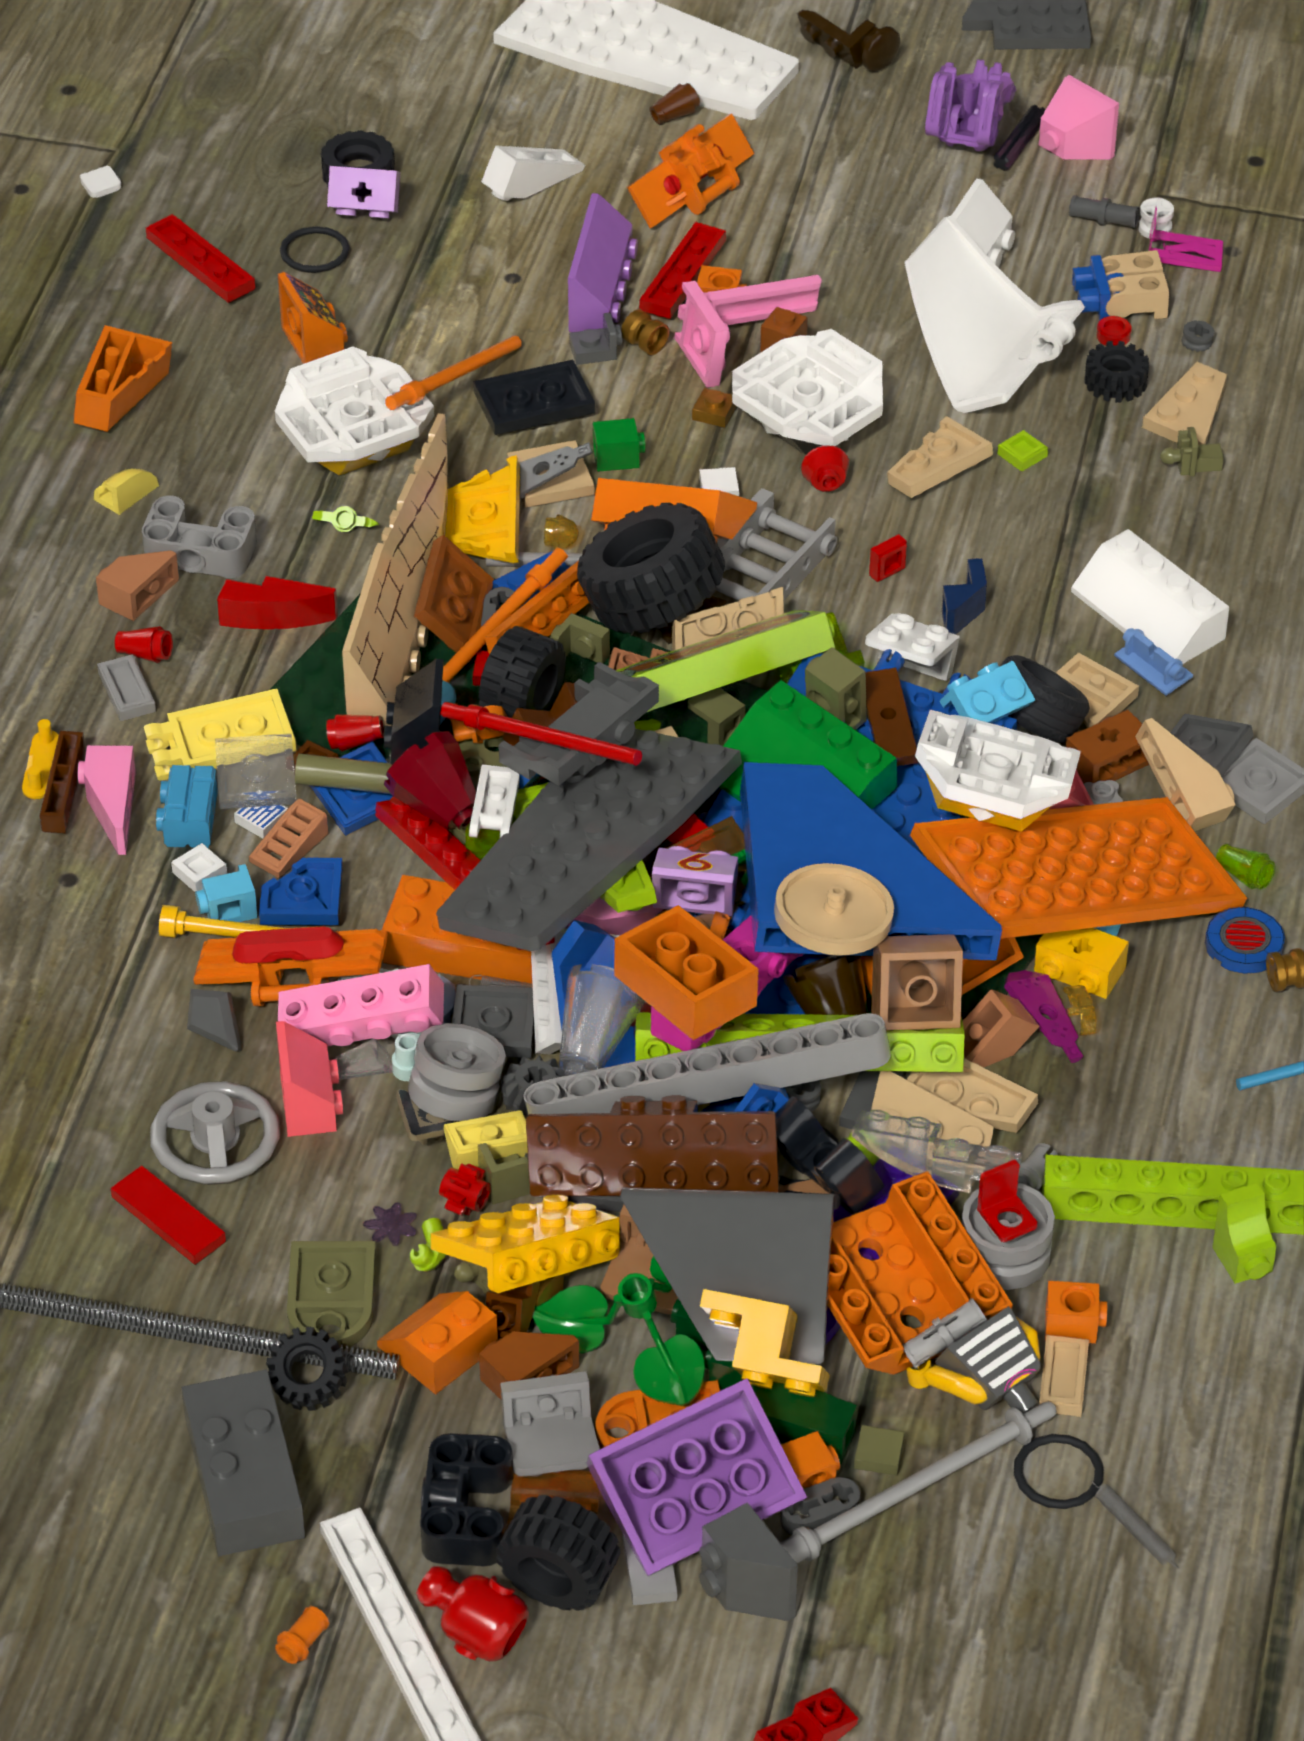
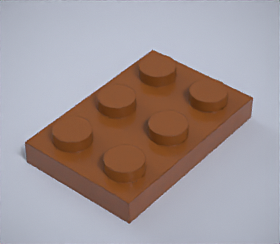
(452, 594)

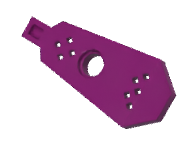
(1039, 996)

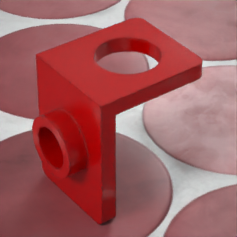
(999, 1195)

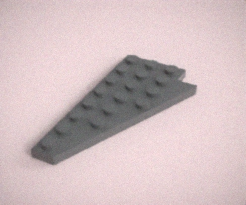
(1031, 23)

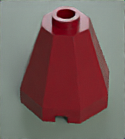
(434, 781)

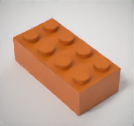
(417, 939)

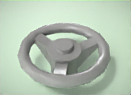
(213, 1117)

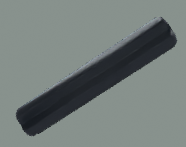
(1018, 138)

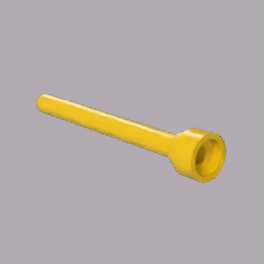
(175, 922)

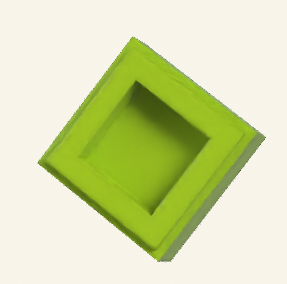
(1022, 450)

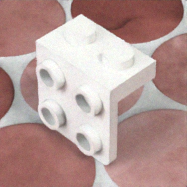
(922, 646)

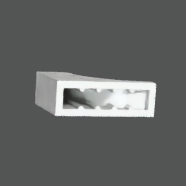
(545, 1002)

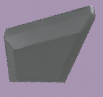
(214, 1017)

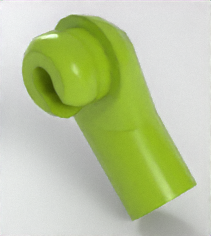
(425, 1258)

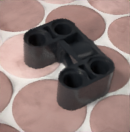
(833, 1166)
(454, 1470)

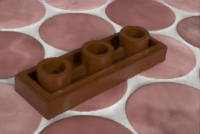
(889, 715)

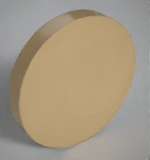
(834, 909)

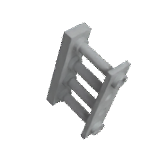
(798, 564)

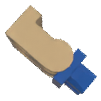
(1123, 285)

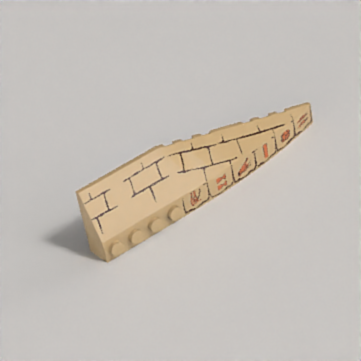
(384, 632)

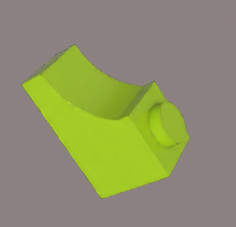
(1243, 1234)

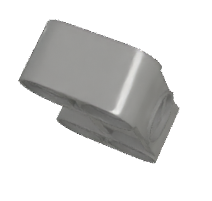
(201, 548)

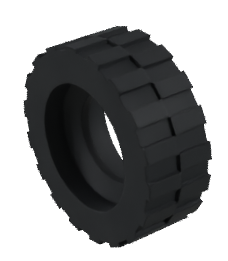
(357, 146)

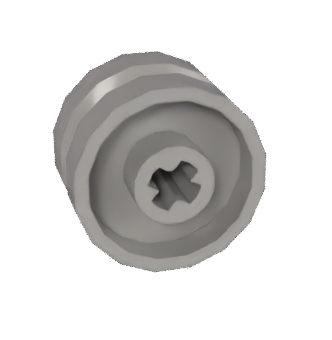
(456, 1072)
(1020, 1259)

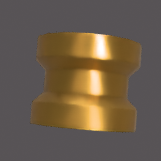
(1285, 969)

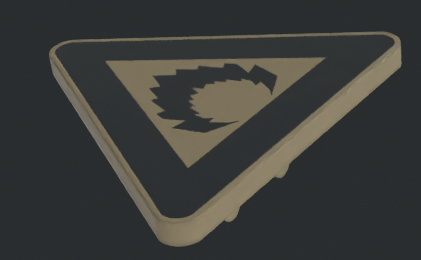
(419, 1123)

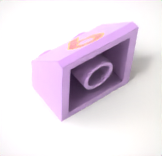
(695, 880)

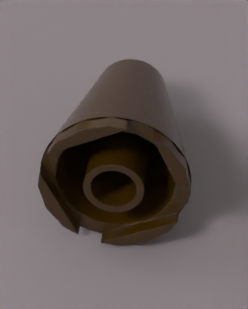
(829, 986)

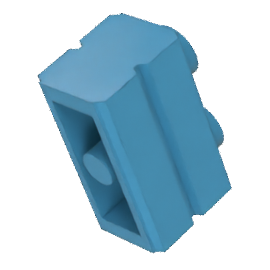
(188, 806)

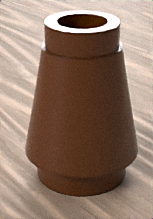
(675, 104)

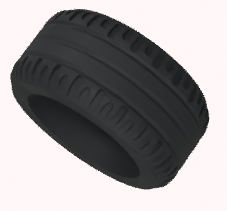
(1057, 705)

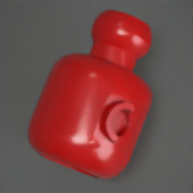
(476, 1613)

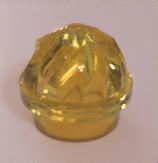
(560, 532)

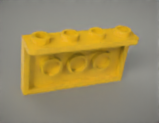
(532, 1241)

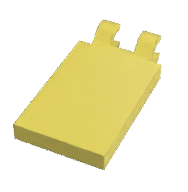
(194, 730)

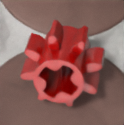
(465, 1189)

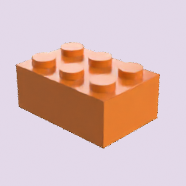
(686, 972)

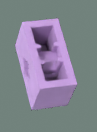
(345, 181)

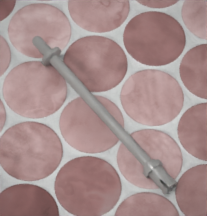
(807, 1542)

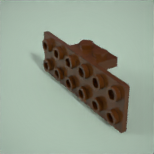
(651, 1147)

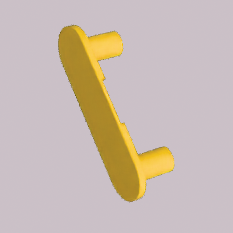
(39, 760)

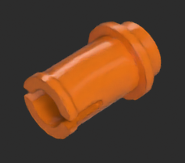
(295, 1642)

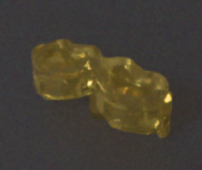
(1082, 1004)

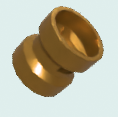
(642, 330)

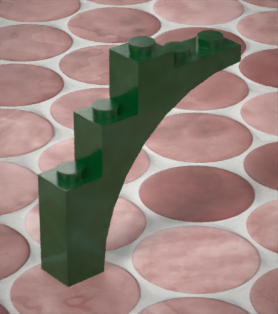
(787, 1412)

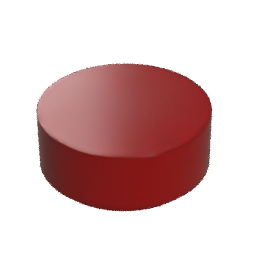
(1113, 329)

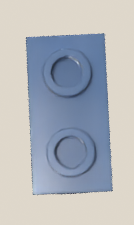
(1152, 662)

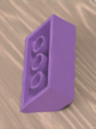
(600, 266)

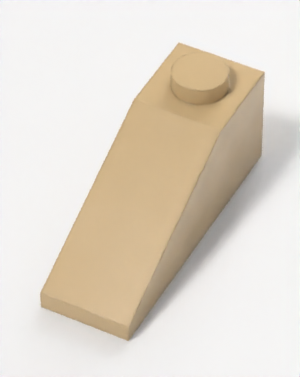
(1185, 777)

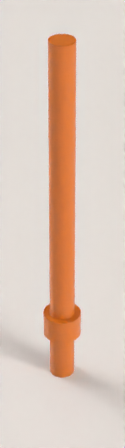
(415, 391)
(536, 579)

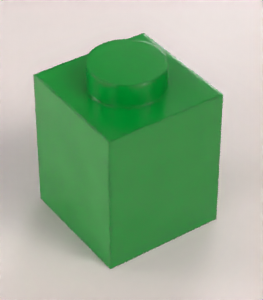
(617, 444)

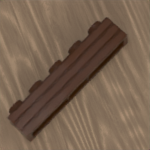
(62, 782)

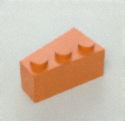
(119, 376)

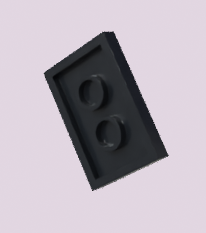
(534, 397)

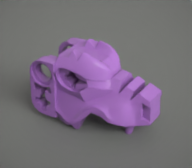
(968, 105)

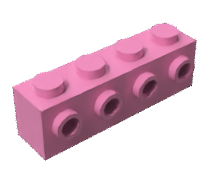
(366, 1006)

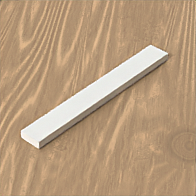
(396, 1629)

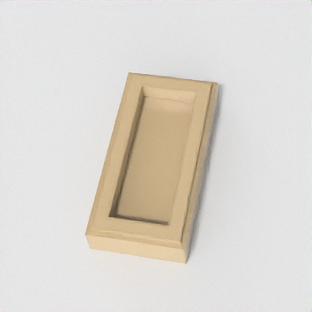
(1064, 1374)

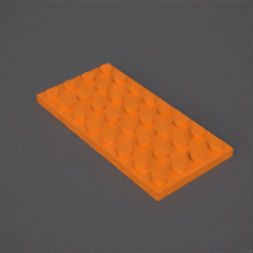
(1082, 867)

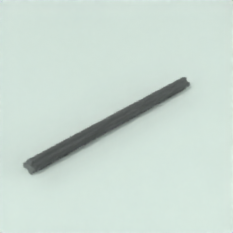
(179, 1330)

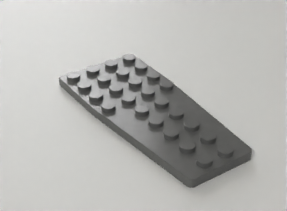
(584, 840)

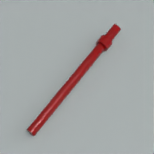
(480, 718)

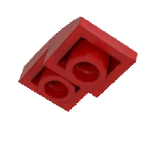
(813, 1719)

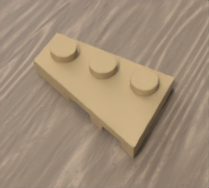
(939, 458)
(726, 618)
(981, 1095)
(908, 1100)

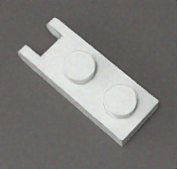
(494, 800)

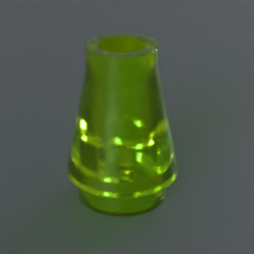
(1248, 866)

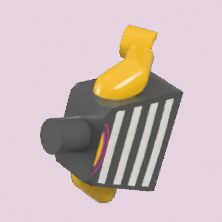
(987, 1364)

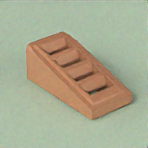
(301, 818)

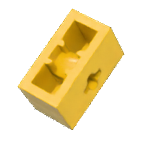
(1083, 958)

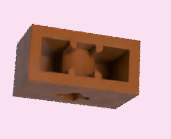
(1109, 748)

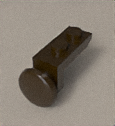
(865, 45)

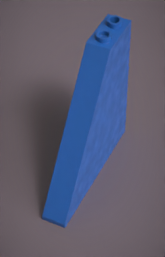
(809, 818)

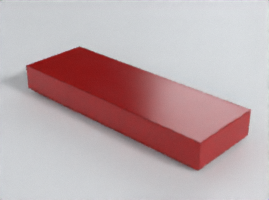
(168, 1215)

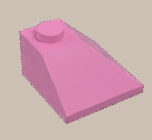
(1079, 123)

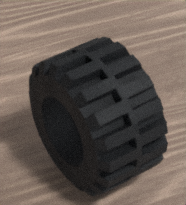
(523, 672)
(558, 1552)

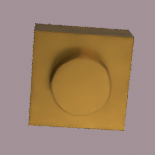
(713, 408)

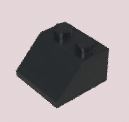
(415, 710)

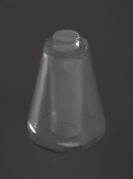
(594, 1018)

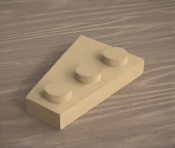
(1188, 404)

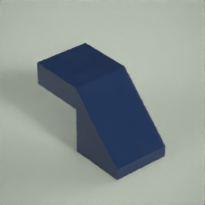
(965, 601)

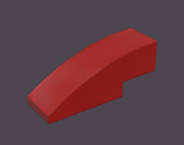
(275, 604)

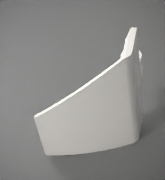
(978, 322)

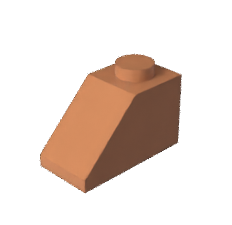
(136, 582)
(996, 1029)

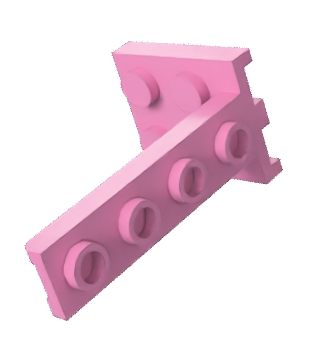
(710, 313)

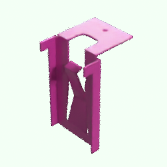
(1172, 253)

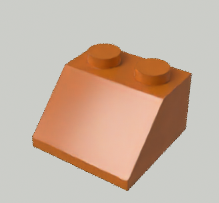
(442, 1338)

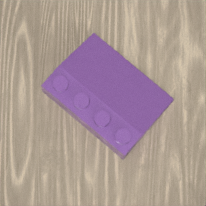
(692, 1471)

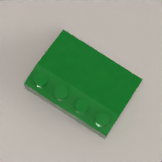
(795, 730)

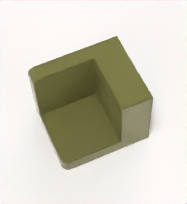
(720, 711)
(506, 1175)

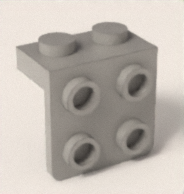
(548, 1423)

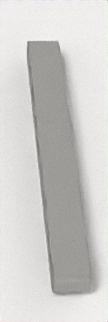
(723, 1068)

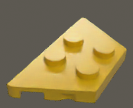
(486, 514)

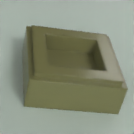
(879, 1450)

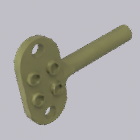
(371, 775)

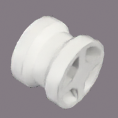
(1163, 217)

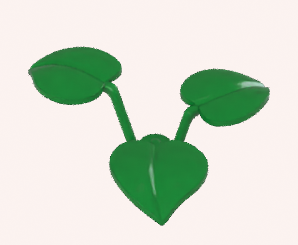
(664, 1373)

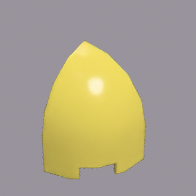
(125, 489)

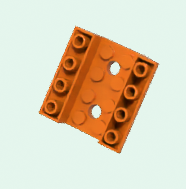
(922, 1271)

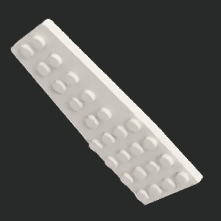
(651, 50)

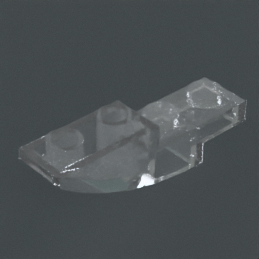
(917, 1147)

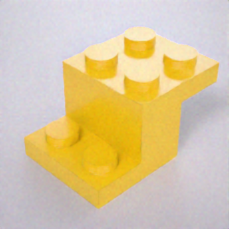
(764, 1342)

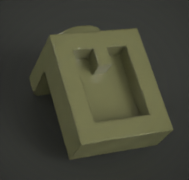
(583, 638)

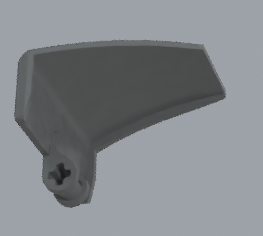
(742, 1246)

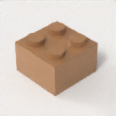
(918, 982)

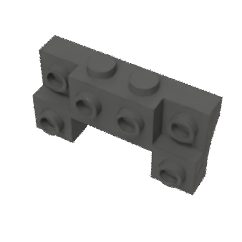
(603, 712)

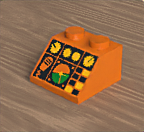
(309, 320)

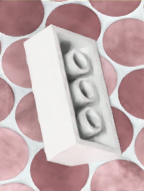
(986, 220)
(1147, 592)

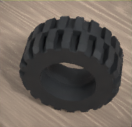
(651, 568)

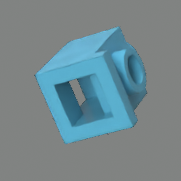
(228, 896)

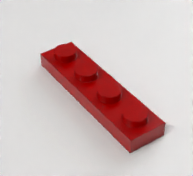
(200, 258)
(684, 265)

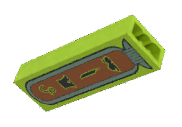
(736, 655)

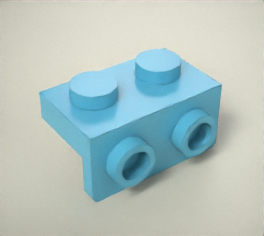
(991, 694)

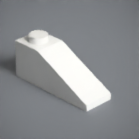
(526, 171)

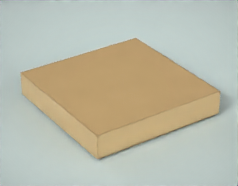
(569, 485)

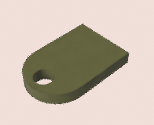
(332, 1287)

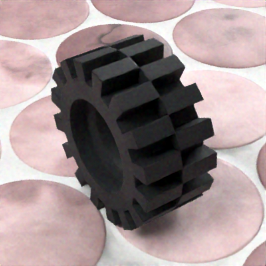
(1130, 379)
(296, 1346)

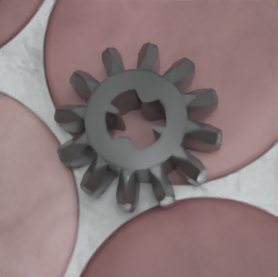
(524, 1075)

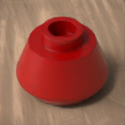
(825, 467)

